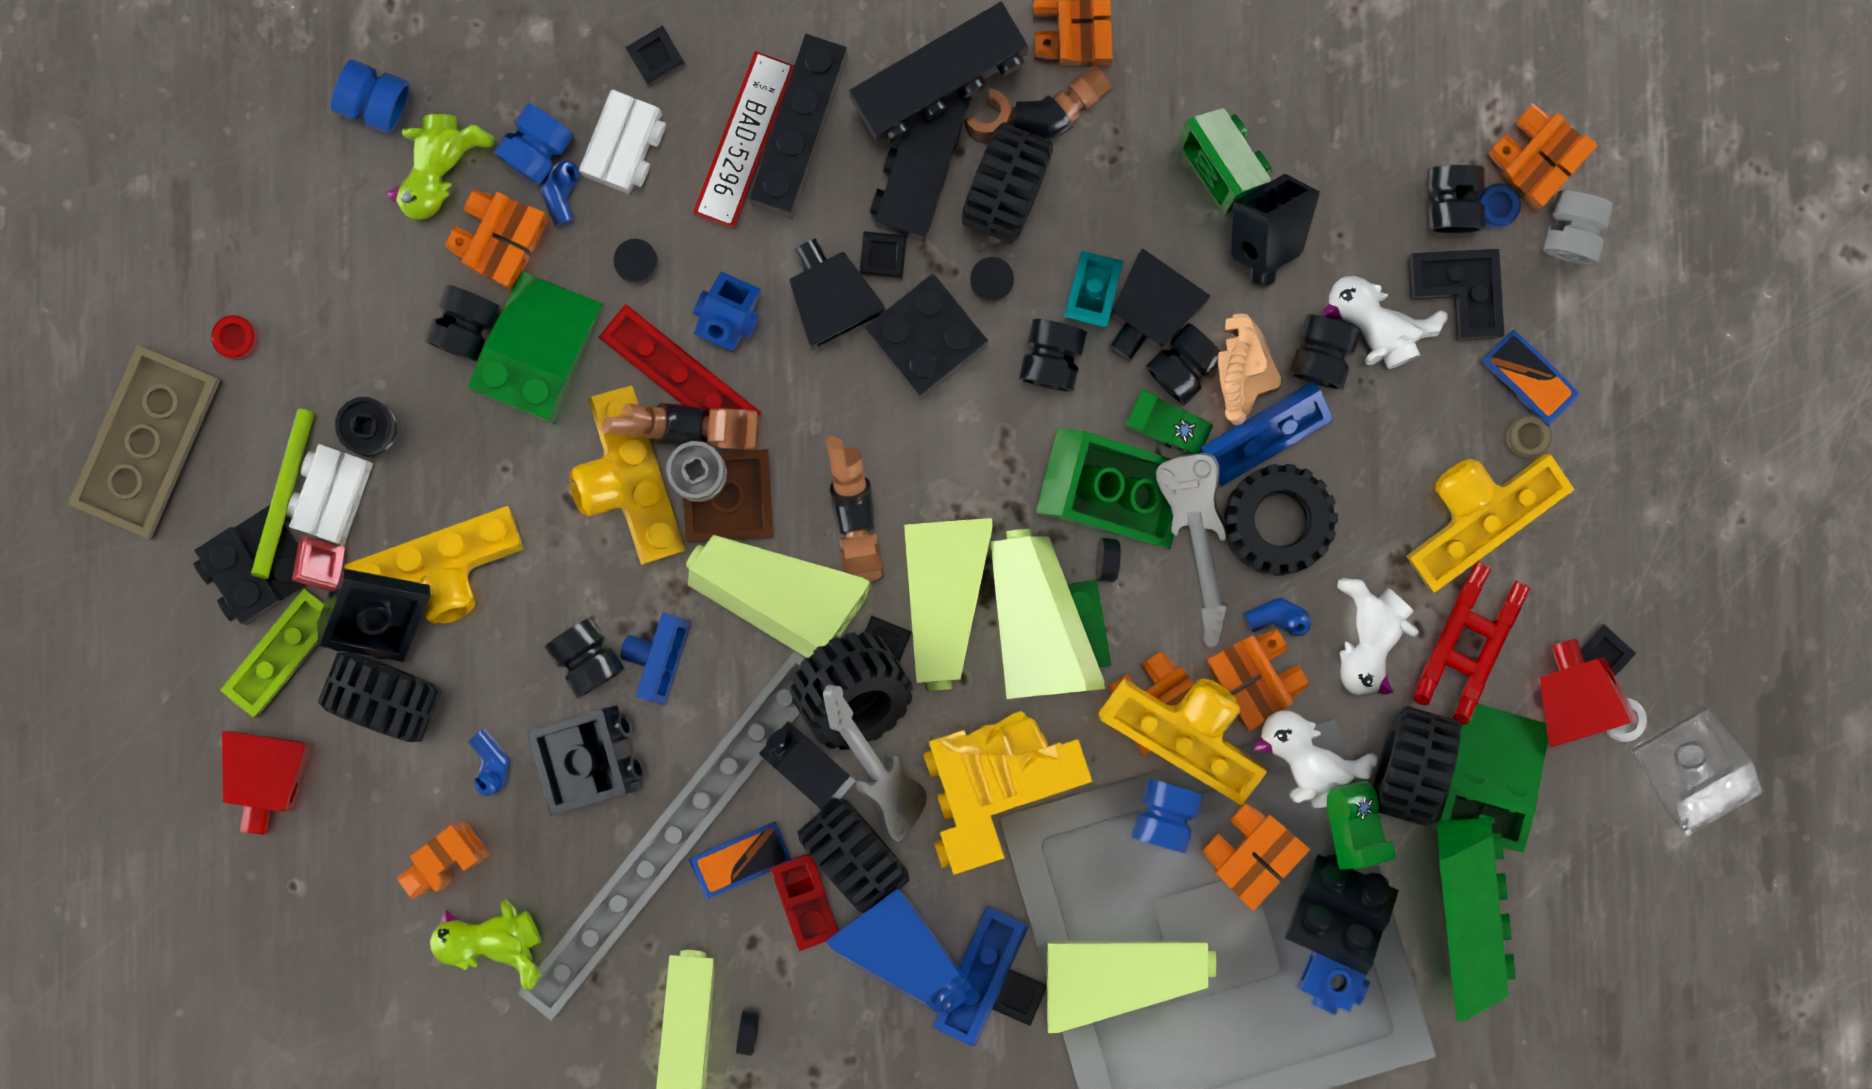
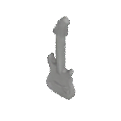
(1191, 490)
(893, 794)

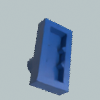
(657, 657)

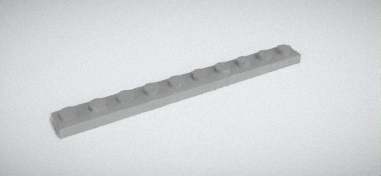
(664, 845)

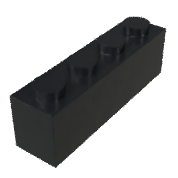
(940, 72)
(799, 126)
(919, 172)

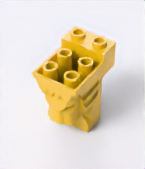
(993, 773)

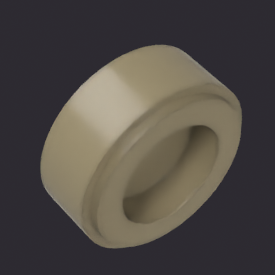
(1528, 436)

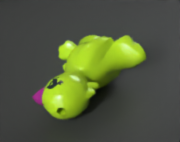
(435, 152)
(500, 938)

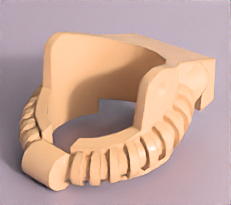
(1245, 368)

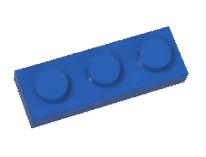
(1269, 432)
(986, 969)

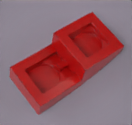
(804, 901)

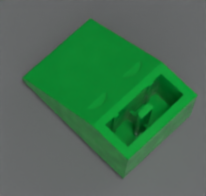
(1498, 773)

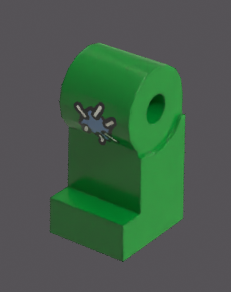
(1168, 424)
(1357, 827)

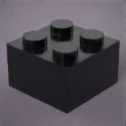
(926, 336)

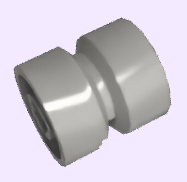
(1578, 227)
(696, 471)

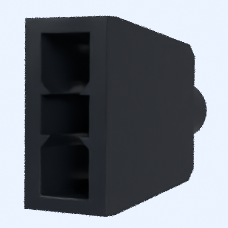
(1272, 226)
(831, 295)
(1153, 305)

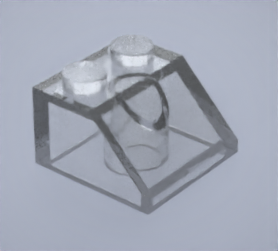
(1697, 771)

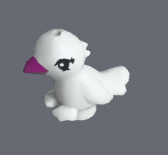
(1386, 331)
(1379, 628)
(1312, 767)

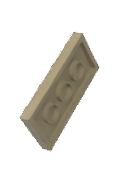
(143, 442)

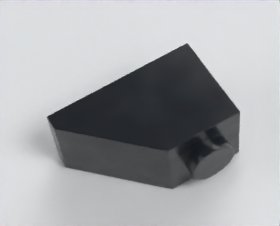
(806, 767)

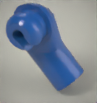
(557, 189)
(1280, 613)
(493, 765)

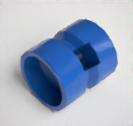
(362, 93)
(533, 143)
(1167, 815)

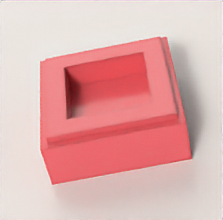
(318, 563)

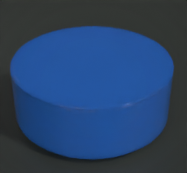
(1501, 205)

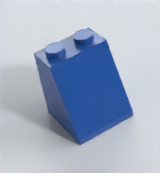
(904, 953)

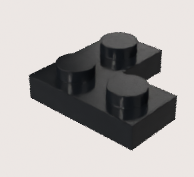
(1469, 276)

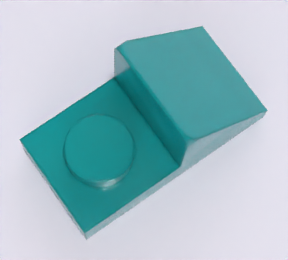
(1093, 288)

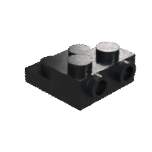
(229, 563)
(372, 615)
(586, 759)
(1342, 913)

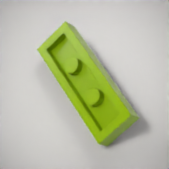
(276, 655)

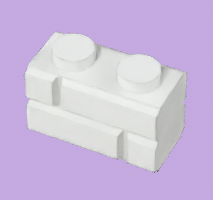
(621, 142)
(329, 494)

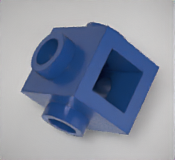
(725, 320)
(1316, 982)

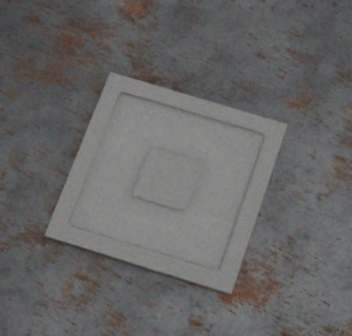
(1252, 1023)

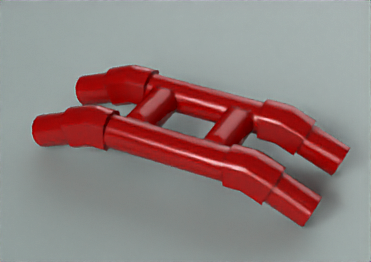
(1495, 632)

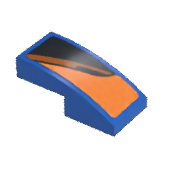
(1531, 377)
(739, 860)

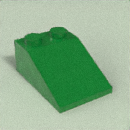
(1223, 157)
(535, 347)
(1106, 488)

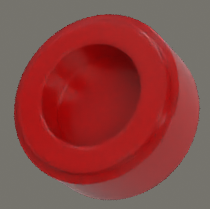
(234, 337)

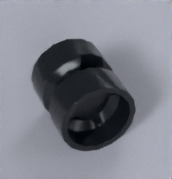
(1460, 214)
(462, 323)
(1325, 348)
(1053, 355)
(1186, 364)
(367, 427)
(584, 657)

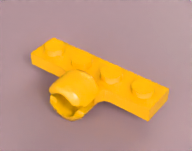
(627, 481)
(1484, 515)
(446, 559)
(1188, 734)

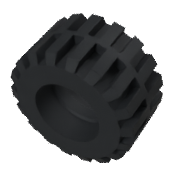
(1007, 182)
(1318, 514)
(870, 682)
(379, 697)
(1417, 765)
(853, 856)

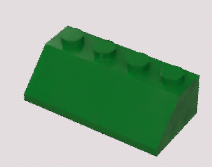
(1474, 915)

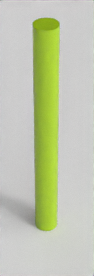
(282, 493)

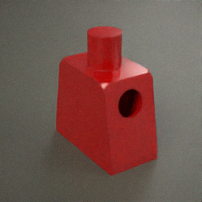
(1581, 697)
(261, 775)

